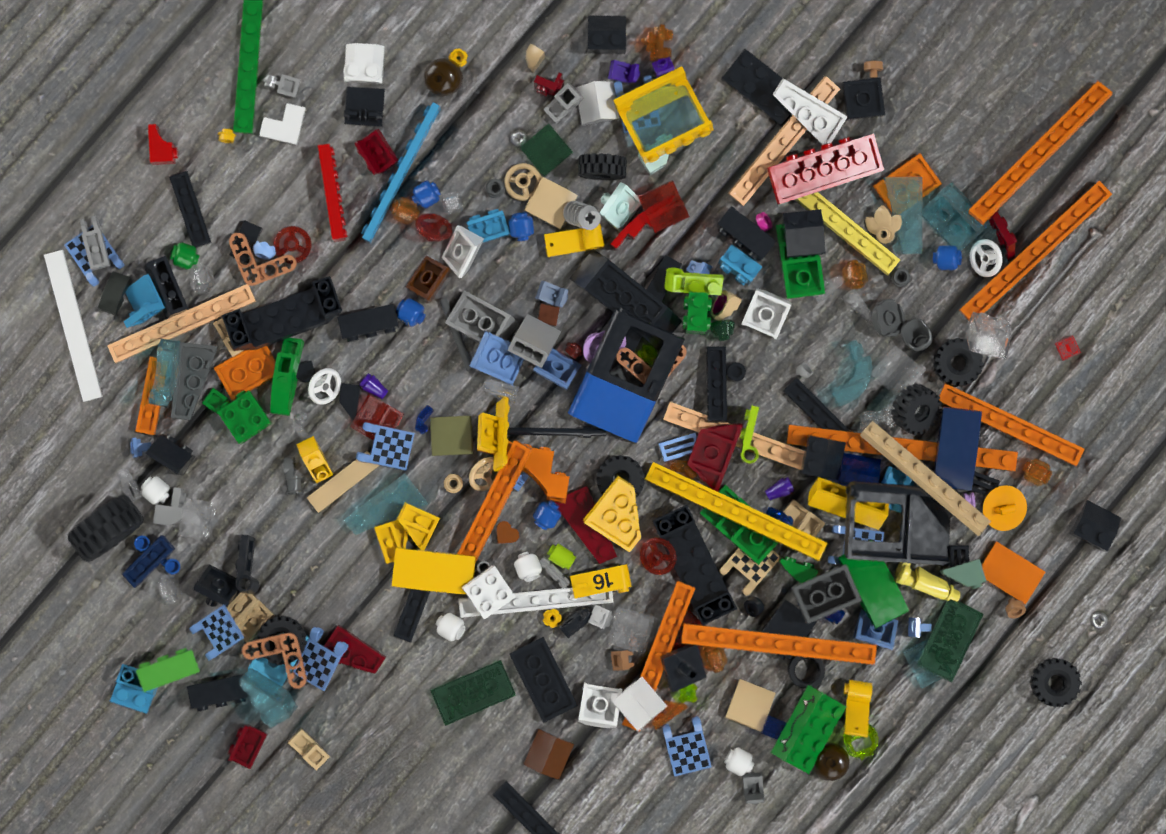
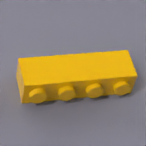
(833, 499)

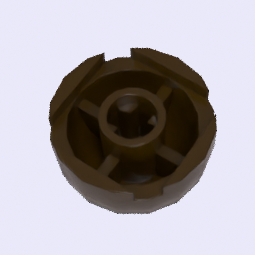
(443, 77)
(832, 762)

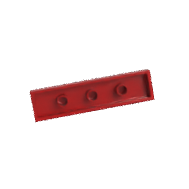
(332, 193)

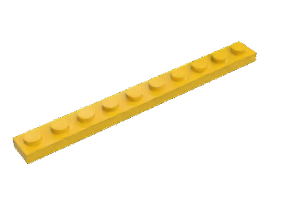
(736, 511)

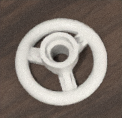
(987, 257)
(320, 383)

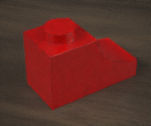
(160, 150)

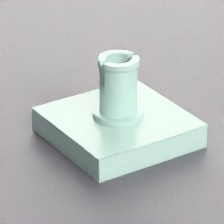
(619, 206)

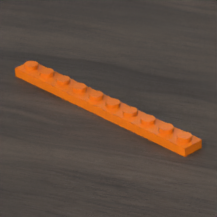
(1040, 152)
(1037, 250)
(779, 644)

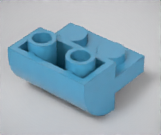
(129, 691)

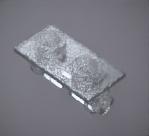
(883, 417)

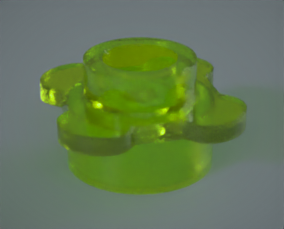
(647, 354)
(691, 697)

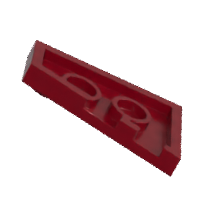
(1003, 235)

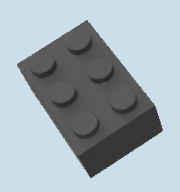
(826, 594)

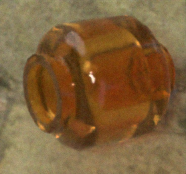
(404, 210)
(855, 274)
(1037, 472)
(713, 658)

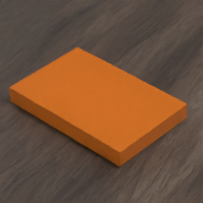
(913, 168)
(246, 370)
(1011, 572)

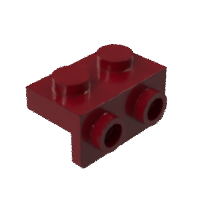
(546, 87)
(376, 152)
(247, 746)

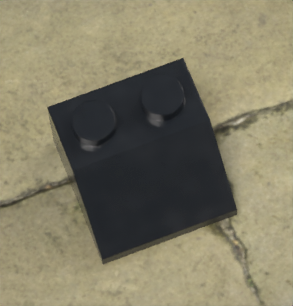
(606, 34)
(804, 233)
(171, 454)
(823, 457)
(1096, 526)

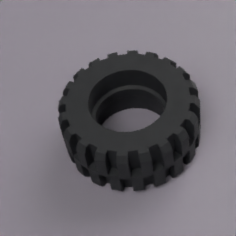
(105, 528)

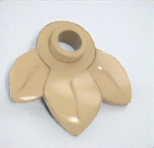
(882, 222)

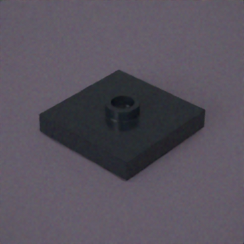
(863, 98)

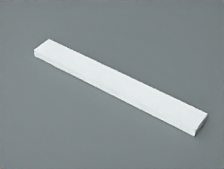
(73, 326)
(539, 601)

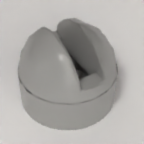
(804, 371)

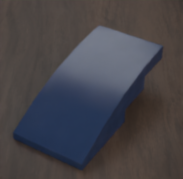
(958, 447)

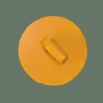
(1004, 507)

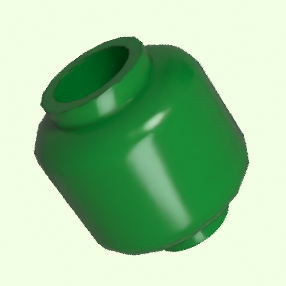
(184, 255)

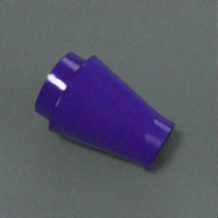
(373, 386)
(780, 488)

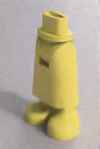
(925, 582)

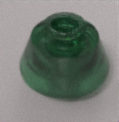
(722, 329)

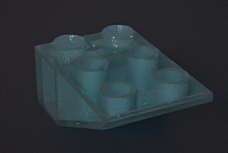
(268, 697)

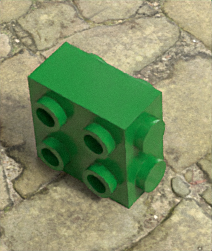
(697, 306)
(244, 416)

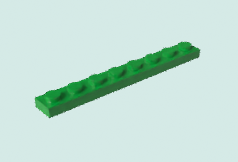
(248, 66)

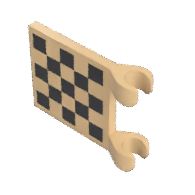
(749, 568)

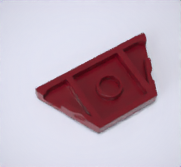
(713, 452)

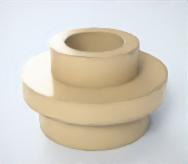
(448, 479)

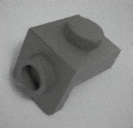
(753, 788)

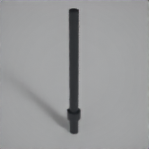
(586, 432)

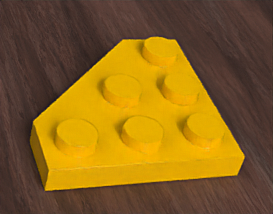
(617, 515)

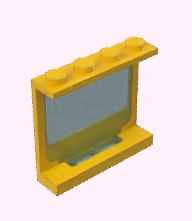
(663, 115)

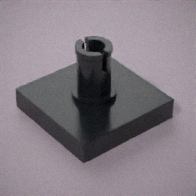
(216, 586)
(683, 667)

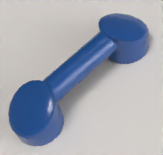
(171, 566)

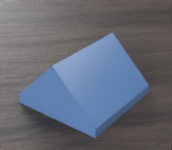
(558, 369)
(881, 636)

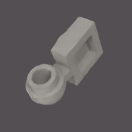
(286, 86)

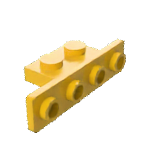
(493, 433)

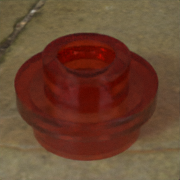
(573, 350)

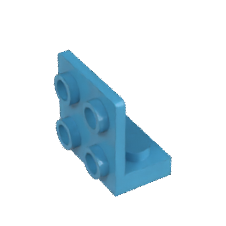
(739, 265)
(143, 300)

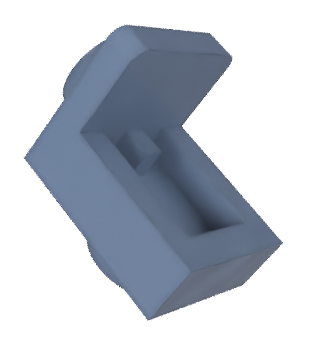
(552, 294)

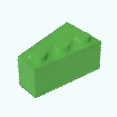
(167, 670)

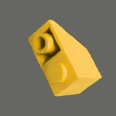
(314, 459)

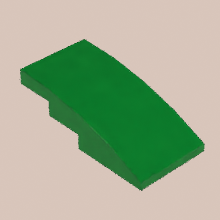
(800, 274)
(748, 541)
(877, 590)

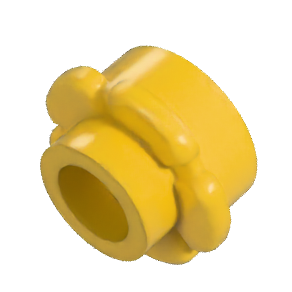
(462, 54)
(226, 136)
(552, 623)

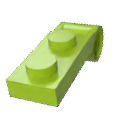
(683, 282)
(747, 433)

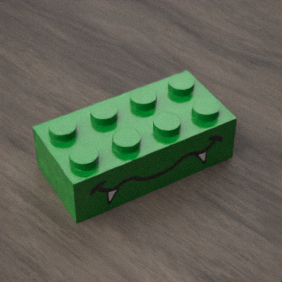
(808, 729)

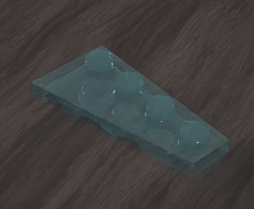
(906, 200)
(385, 505)

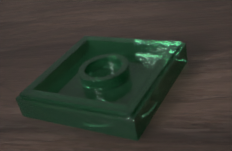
(546, 150)

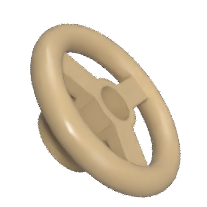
(509, 178)
(484, 471)

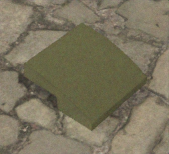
(451, 435)

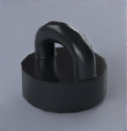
(753, 606)

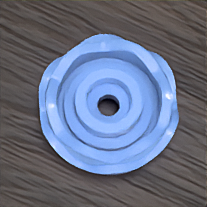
(263, 250)

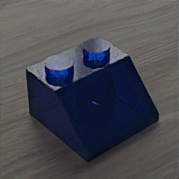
(859, 469)

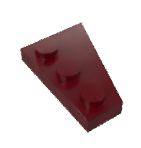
(358, 653)

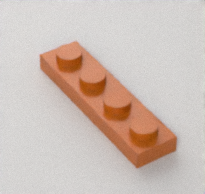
(148, 413)

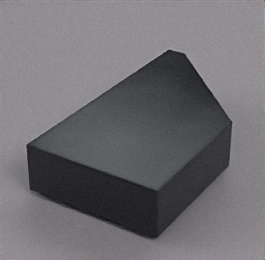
(350, 398)

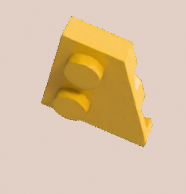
(417, 524)
(391, 537)

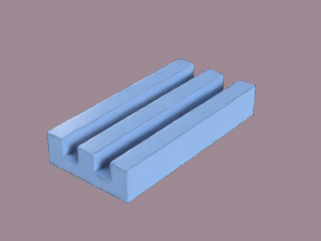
(663, 451)

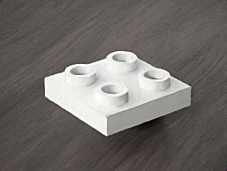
(488, 592)

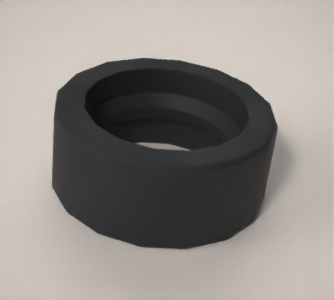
(816, 681)

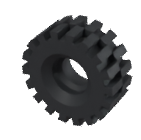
(602, 166)
(948, 373)
(907, 405)
(620, 464)
(281, 625)
(1070, 679)

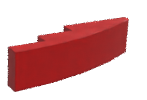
(631, 230)

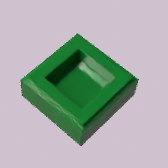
(215, 400)

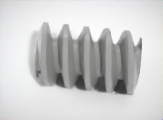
(581, 215)

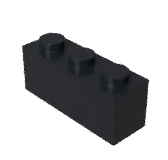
(745, 234)
(166, 286)
(368, 323)
(216, 692)

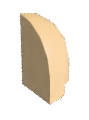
(534, 57)

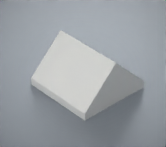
(597, 102)
(461, 250)
(639, 703)

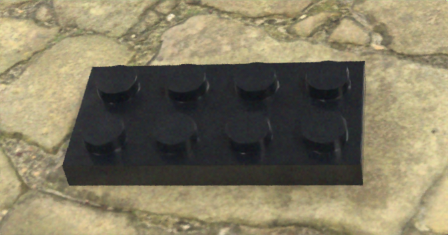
(757, 84)
(543, 679)

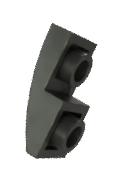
(113, 293)

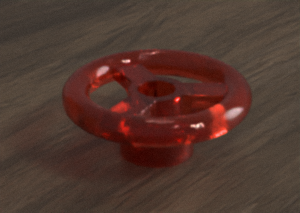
(292, 229)
(431, 230)
(652, 562)

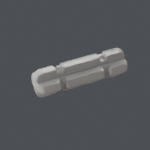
(554, 572)

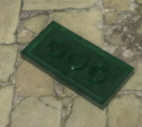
(950, 639)
(473, 692)

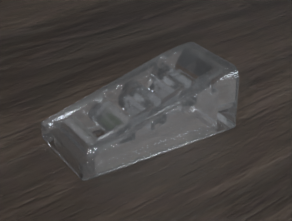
(452, 202)
(855, 301)

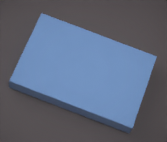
(495, 359)

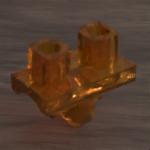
(655, 42)

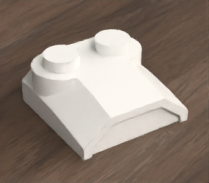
(364, 63)
(766, 313)
(598, 706)

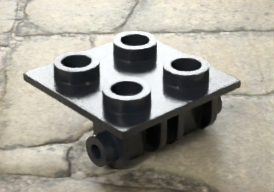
(364, 106)

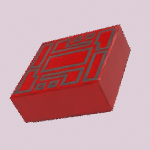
(1067, 348)

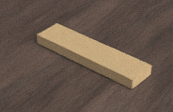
(340, 484)

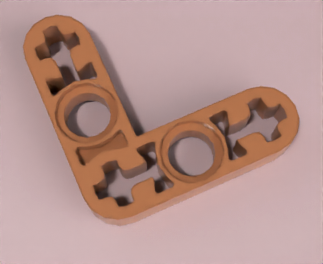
(259, 269)
(642, 377)
(280, 648)

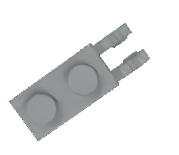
(95, 245)

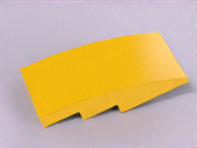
(432, 570)

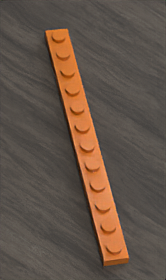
(919, 448)

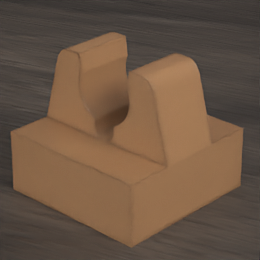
(620, 660)

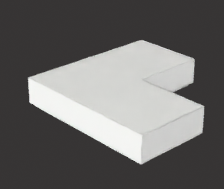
(286, 130)

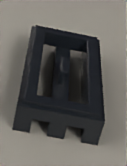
(996, 482)
(951, 556)

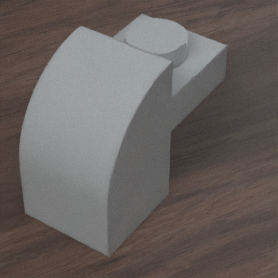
(563, 103)
(170, 514)

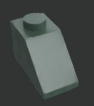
(966, 574)

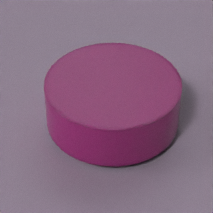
(764, 221)

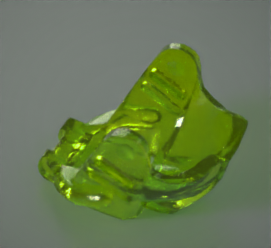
(872, 733)

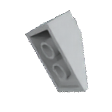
(474, 317)

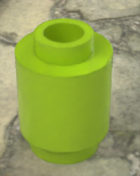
(561, 556)

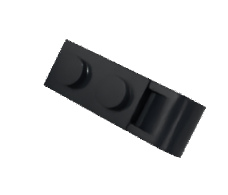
(244, 565)

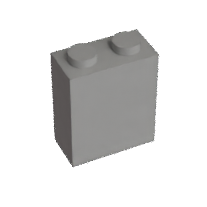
(534, 340)

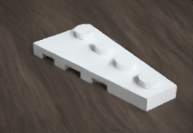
(813, 113)

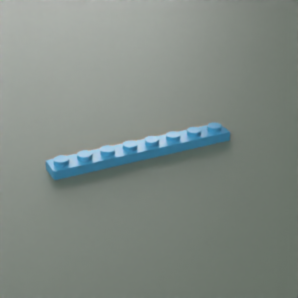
(404, 165)

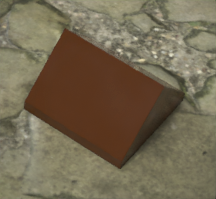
(428, 278)
(548, 754)

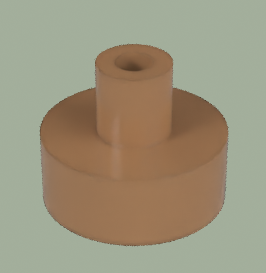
(873, 67)
(1015, 608)

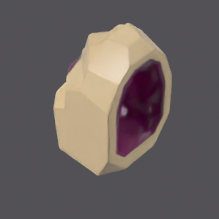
(725, 305)

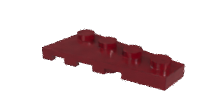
(574, 511)

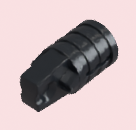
(575, 622)

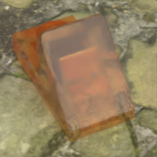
(673, 709)

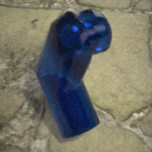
(421, 418)
(779, 515)

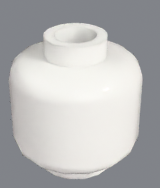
(155, 490)
(528, 566)
(450, 627)
(739, 761)

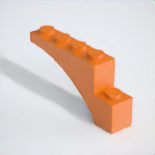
(539, 469)

